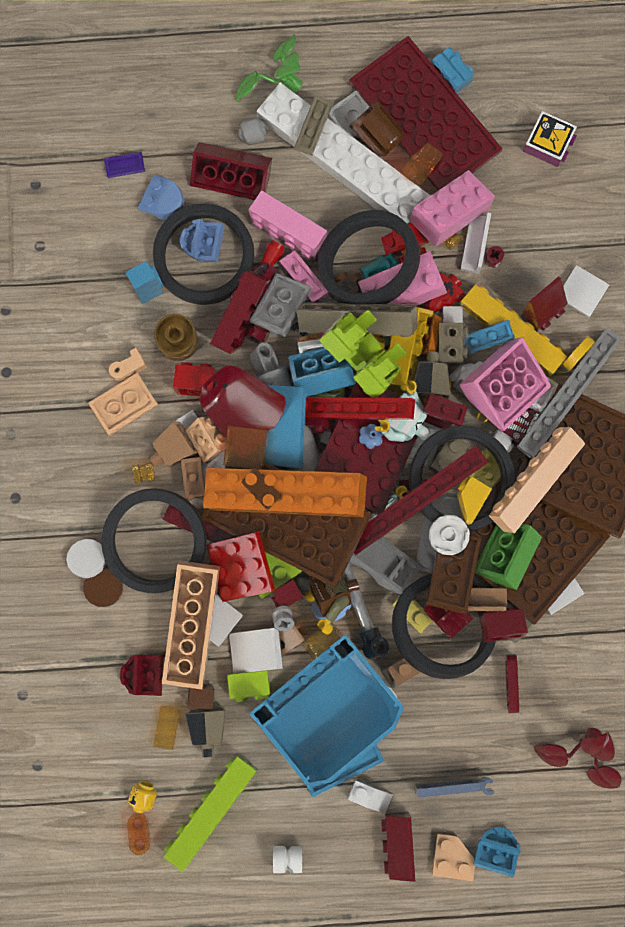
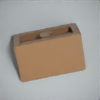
(193, 478)
(488, 599)

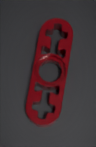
(512, 686)

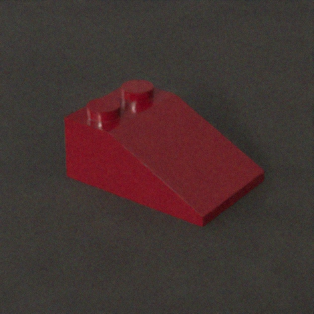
(546, 306)

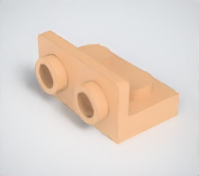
(206, 438)

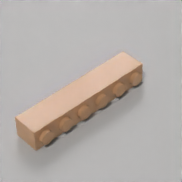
(536, 479)

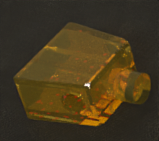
(321, 642)

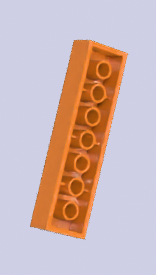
(300, 490)

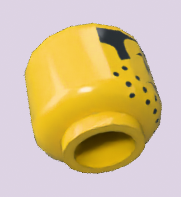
(142, 796)

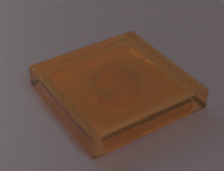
(245, 447)

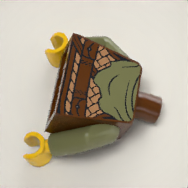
(330, 599)

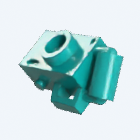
(378, 265)

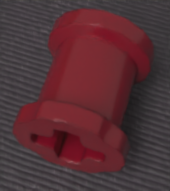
(495, 251)

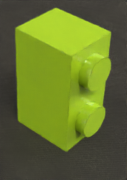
(249, 685)

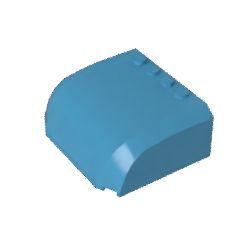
(329, 714)

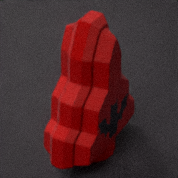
(453, 294)

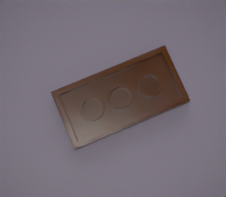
(453, 578)

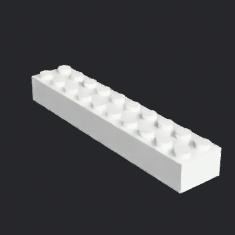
(343, 156)

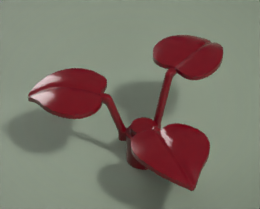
(594, 743)

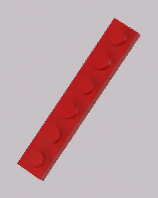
(360, 408)

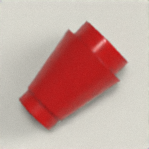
(273, 252)

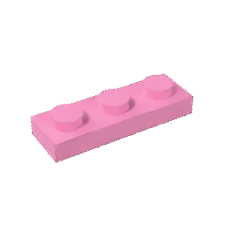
(300, 272)

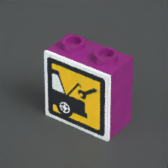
(550, 139)

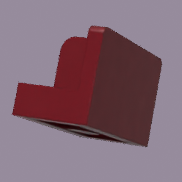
(448, 621)

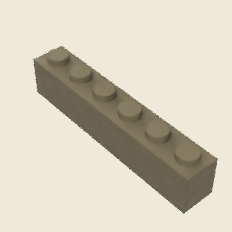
(391, 318)

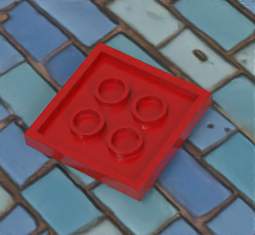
(242, 566)

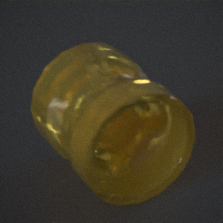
(454, 240)
(145, 472)

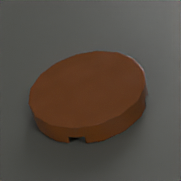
(103, 589)

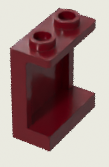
(442, 411)

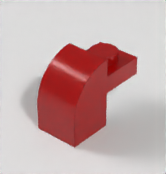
(395, 243)

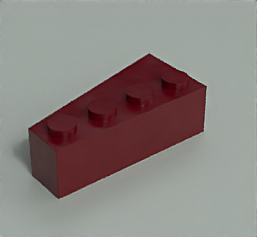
(237, 315)

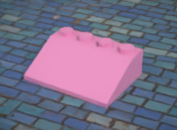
(506, 383)

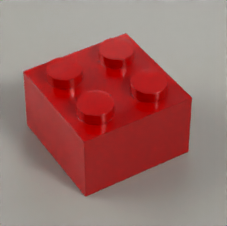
(190, 379)

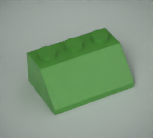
(508, 555)

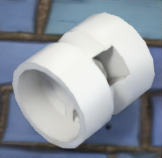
(287, 859)

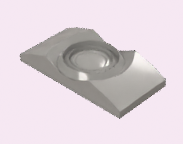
(387, 565)

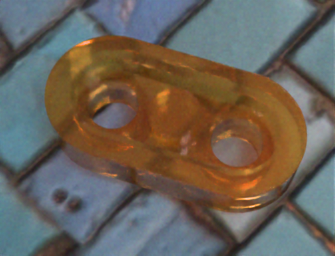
(138, 833)

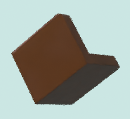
(201, 698)

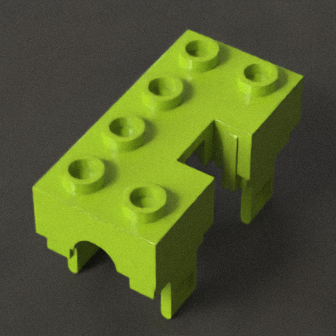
(348, 341)

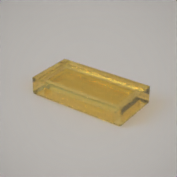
(166, 728)

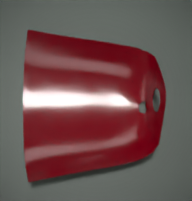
(240, 400)

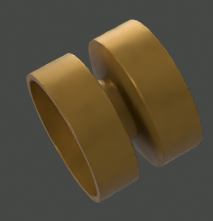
(176, 337)

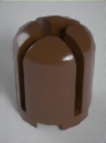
(377, 130)

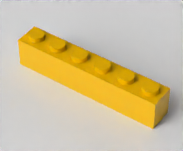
(492, 311)

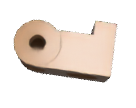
(128, 367)

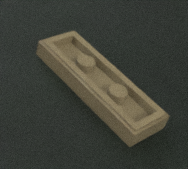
(313, 125)

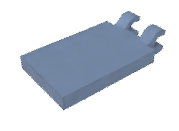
(454, 787)

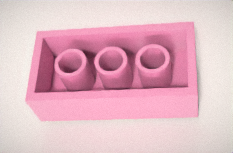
(451, 208)
(287, 225)
(423, 288)

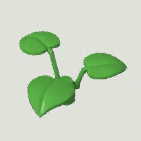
(284, 72)

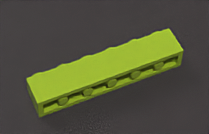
(210, 813)

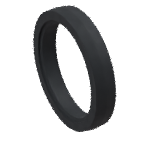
(188, 214)
(352, 225)
(477, 435)
(109, 530)
(414, 656)

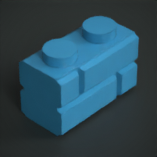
(453, 69)

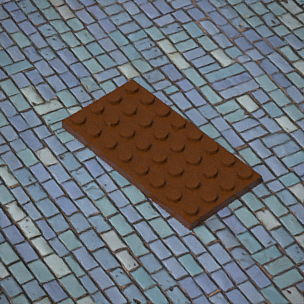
(308, 542)

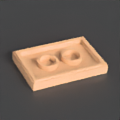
(123, 404)

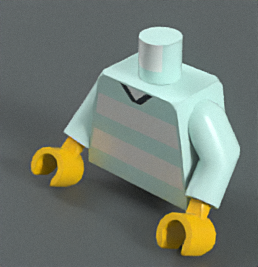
(405, 429)

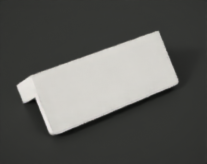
(475, 244)

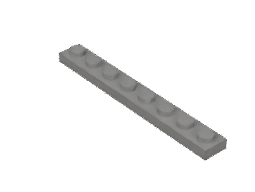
(569, 393)

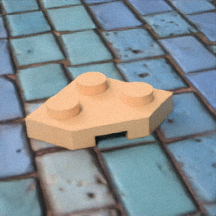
(452, 858)

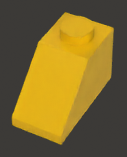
(471, 498)

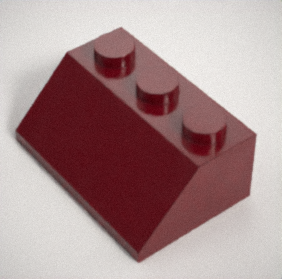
(398, 847)

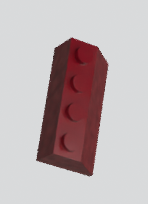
(229, 171)

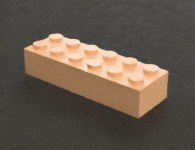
(190, 624)

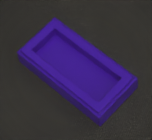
(124, 165)

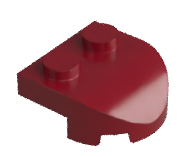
(143, 675)

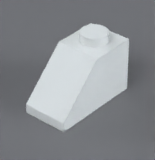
(369, 796)

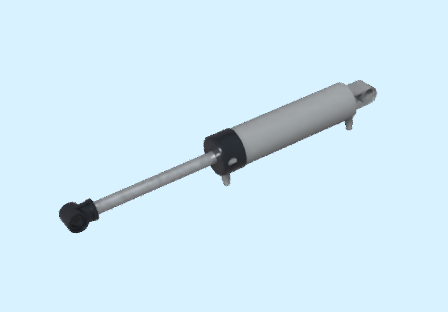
(270, 370)

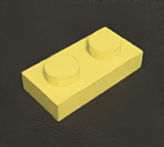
(417, 616)

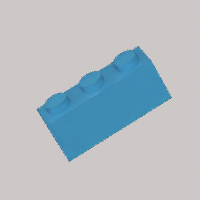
(145, 281)

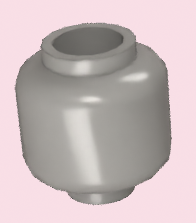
(253, 131)

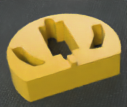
(578, 353)

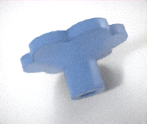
(367, 438)

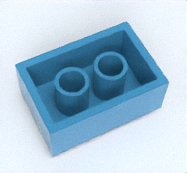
(320, 371)

